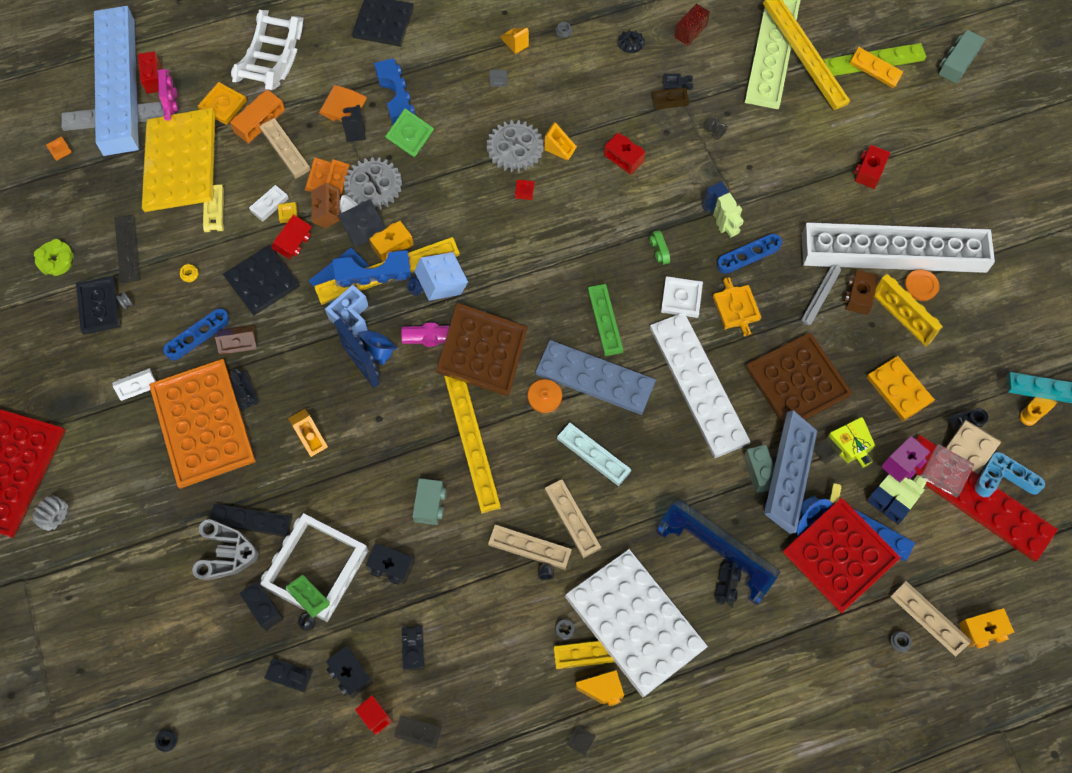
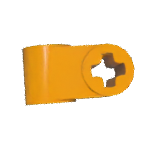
(1035, 410)

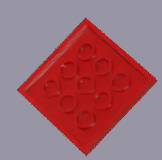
(841, 555)

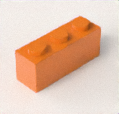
(260, 111)

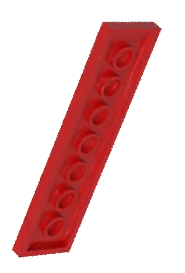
(997, 513)

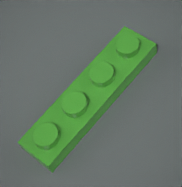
(605, 320)

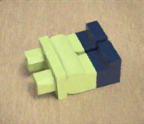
(723, 208)
(905, 492)

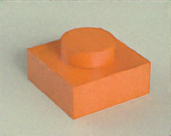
(58, 148)

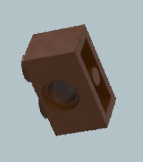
(865, 283)

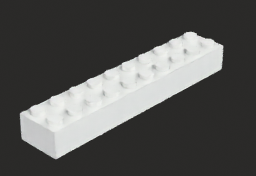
(897, 247)

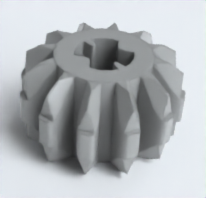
(50, 513)

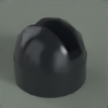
(545, 572)
(310, 623)

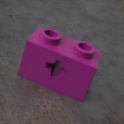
(906, 459)

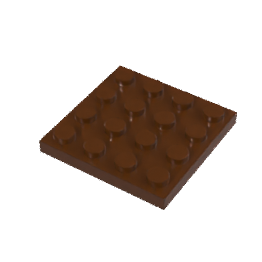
(481, 349)
(799, 379)

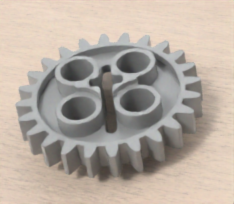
(523, 142)
(385, 175)

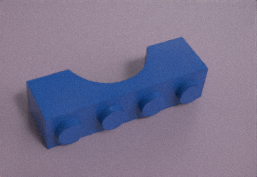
(389, 77)
(349, 273)

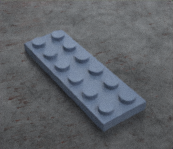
(595, 377)
(791, 472)

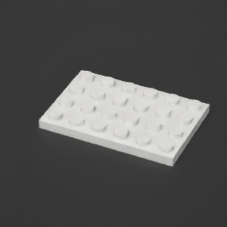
(636, 622)

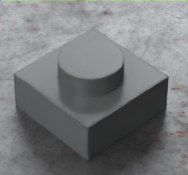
(498, 78)

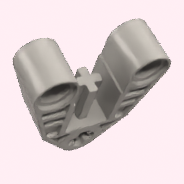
(220, 569)

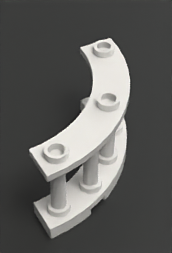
(284, 61)

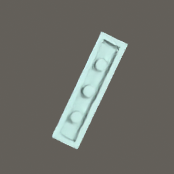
(594, 454)

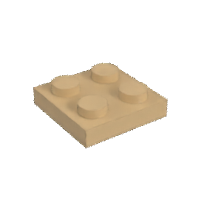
(973, 445)

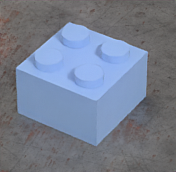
(441, 276)

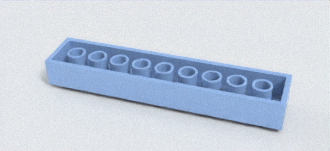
(115, 81)

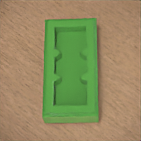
(307, 596)

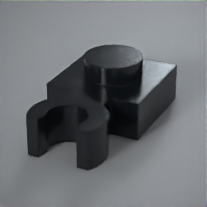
(674, 81)

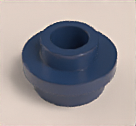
(414, 286)

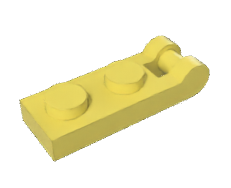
(214, 210)

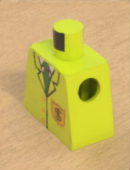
(854, 442)

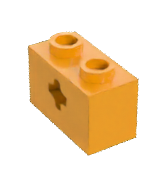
(391, 239)
(995, 621)

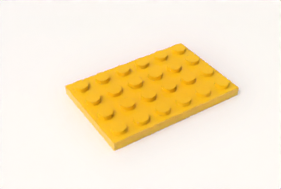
(179, 160)

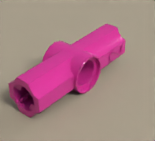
(428, 334)

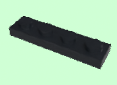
(251, 520)

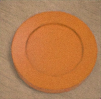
(922, 285)
(544, 396)

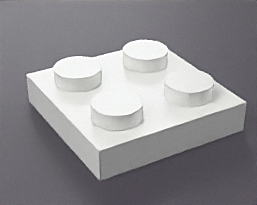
(682, 297)

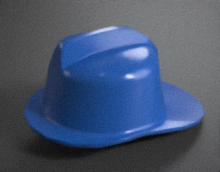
(378, 345)
(811, 511)

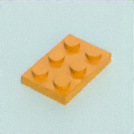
(900, 388)

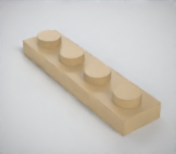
(285, 148)
(572, 518)
(530, 547)
(931, 618)

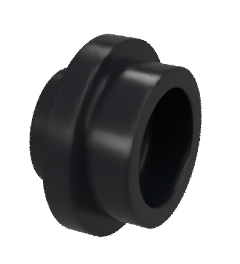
(159, 741)

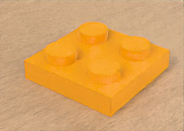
(224, 102)

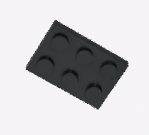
(98, 305)

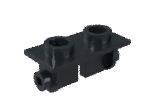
(243, 389)
(731, 576)

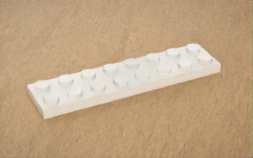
(699, 385)

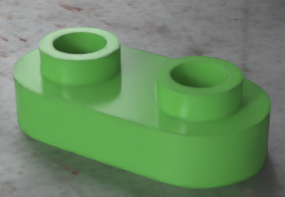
(662, 253)

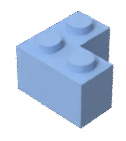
(348, 308)

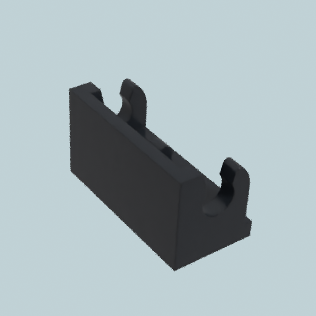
(353, 124)

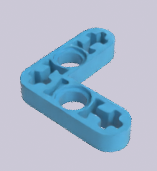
(1000, 471)

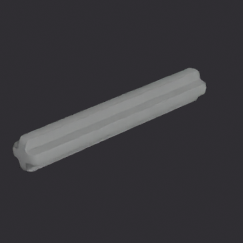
(821, 295)

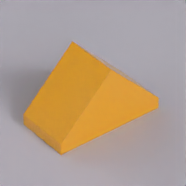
(516, 39)
(558, 142)

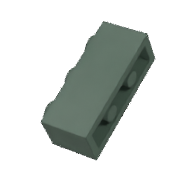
(961, 56)

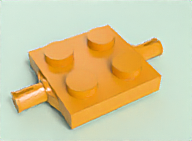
(736, 307)

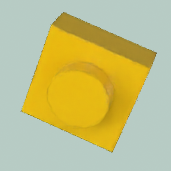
(286, 211)

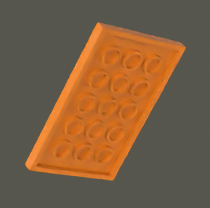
(201, 423)

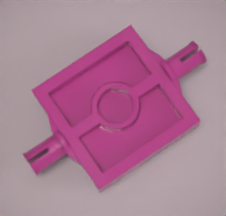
(167, 94)

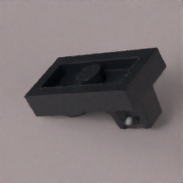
(413, 648)
(288, 675)

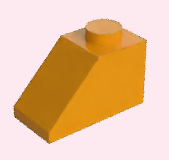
(307, 432)
(602, 688)

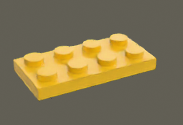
(907, 310)

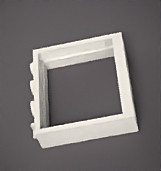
(343, 580)

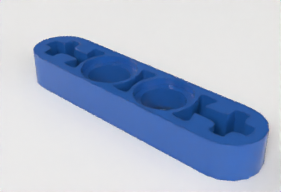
(751, 256)
(194, 331)

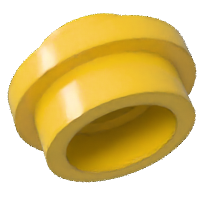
(186, 269)

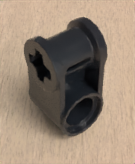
(957, 419)

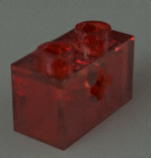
(692, 24)

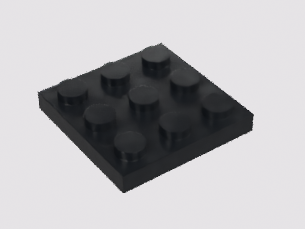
(383, 21)
(261, 280)

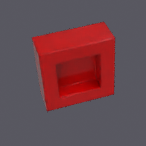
(524, 189)

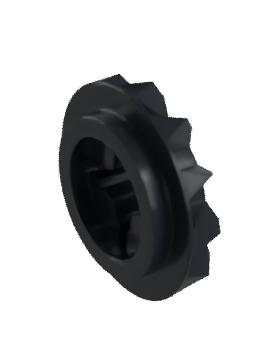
(625, 44)

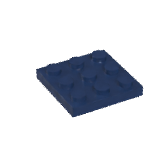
(355, 350)

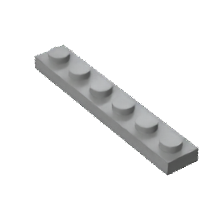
(86, 118)

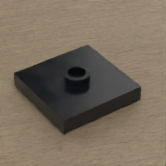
(361, 222)

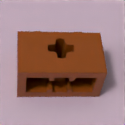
(325, 205)

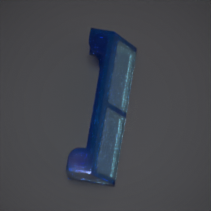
(682, 517)

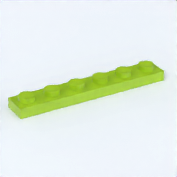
(893, 56)

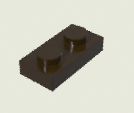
(670, 98)

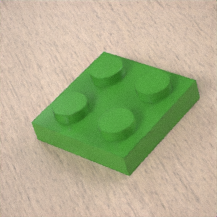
(409, 133)

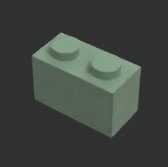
(759, 467)
(428, 502)

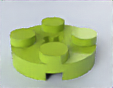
(47, 251)

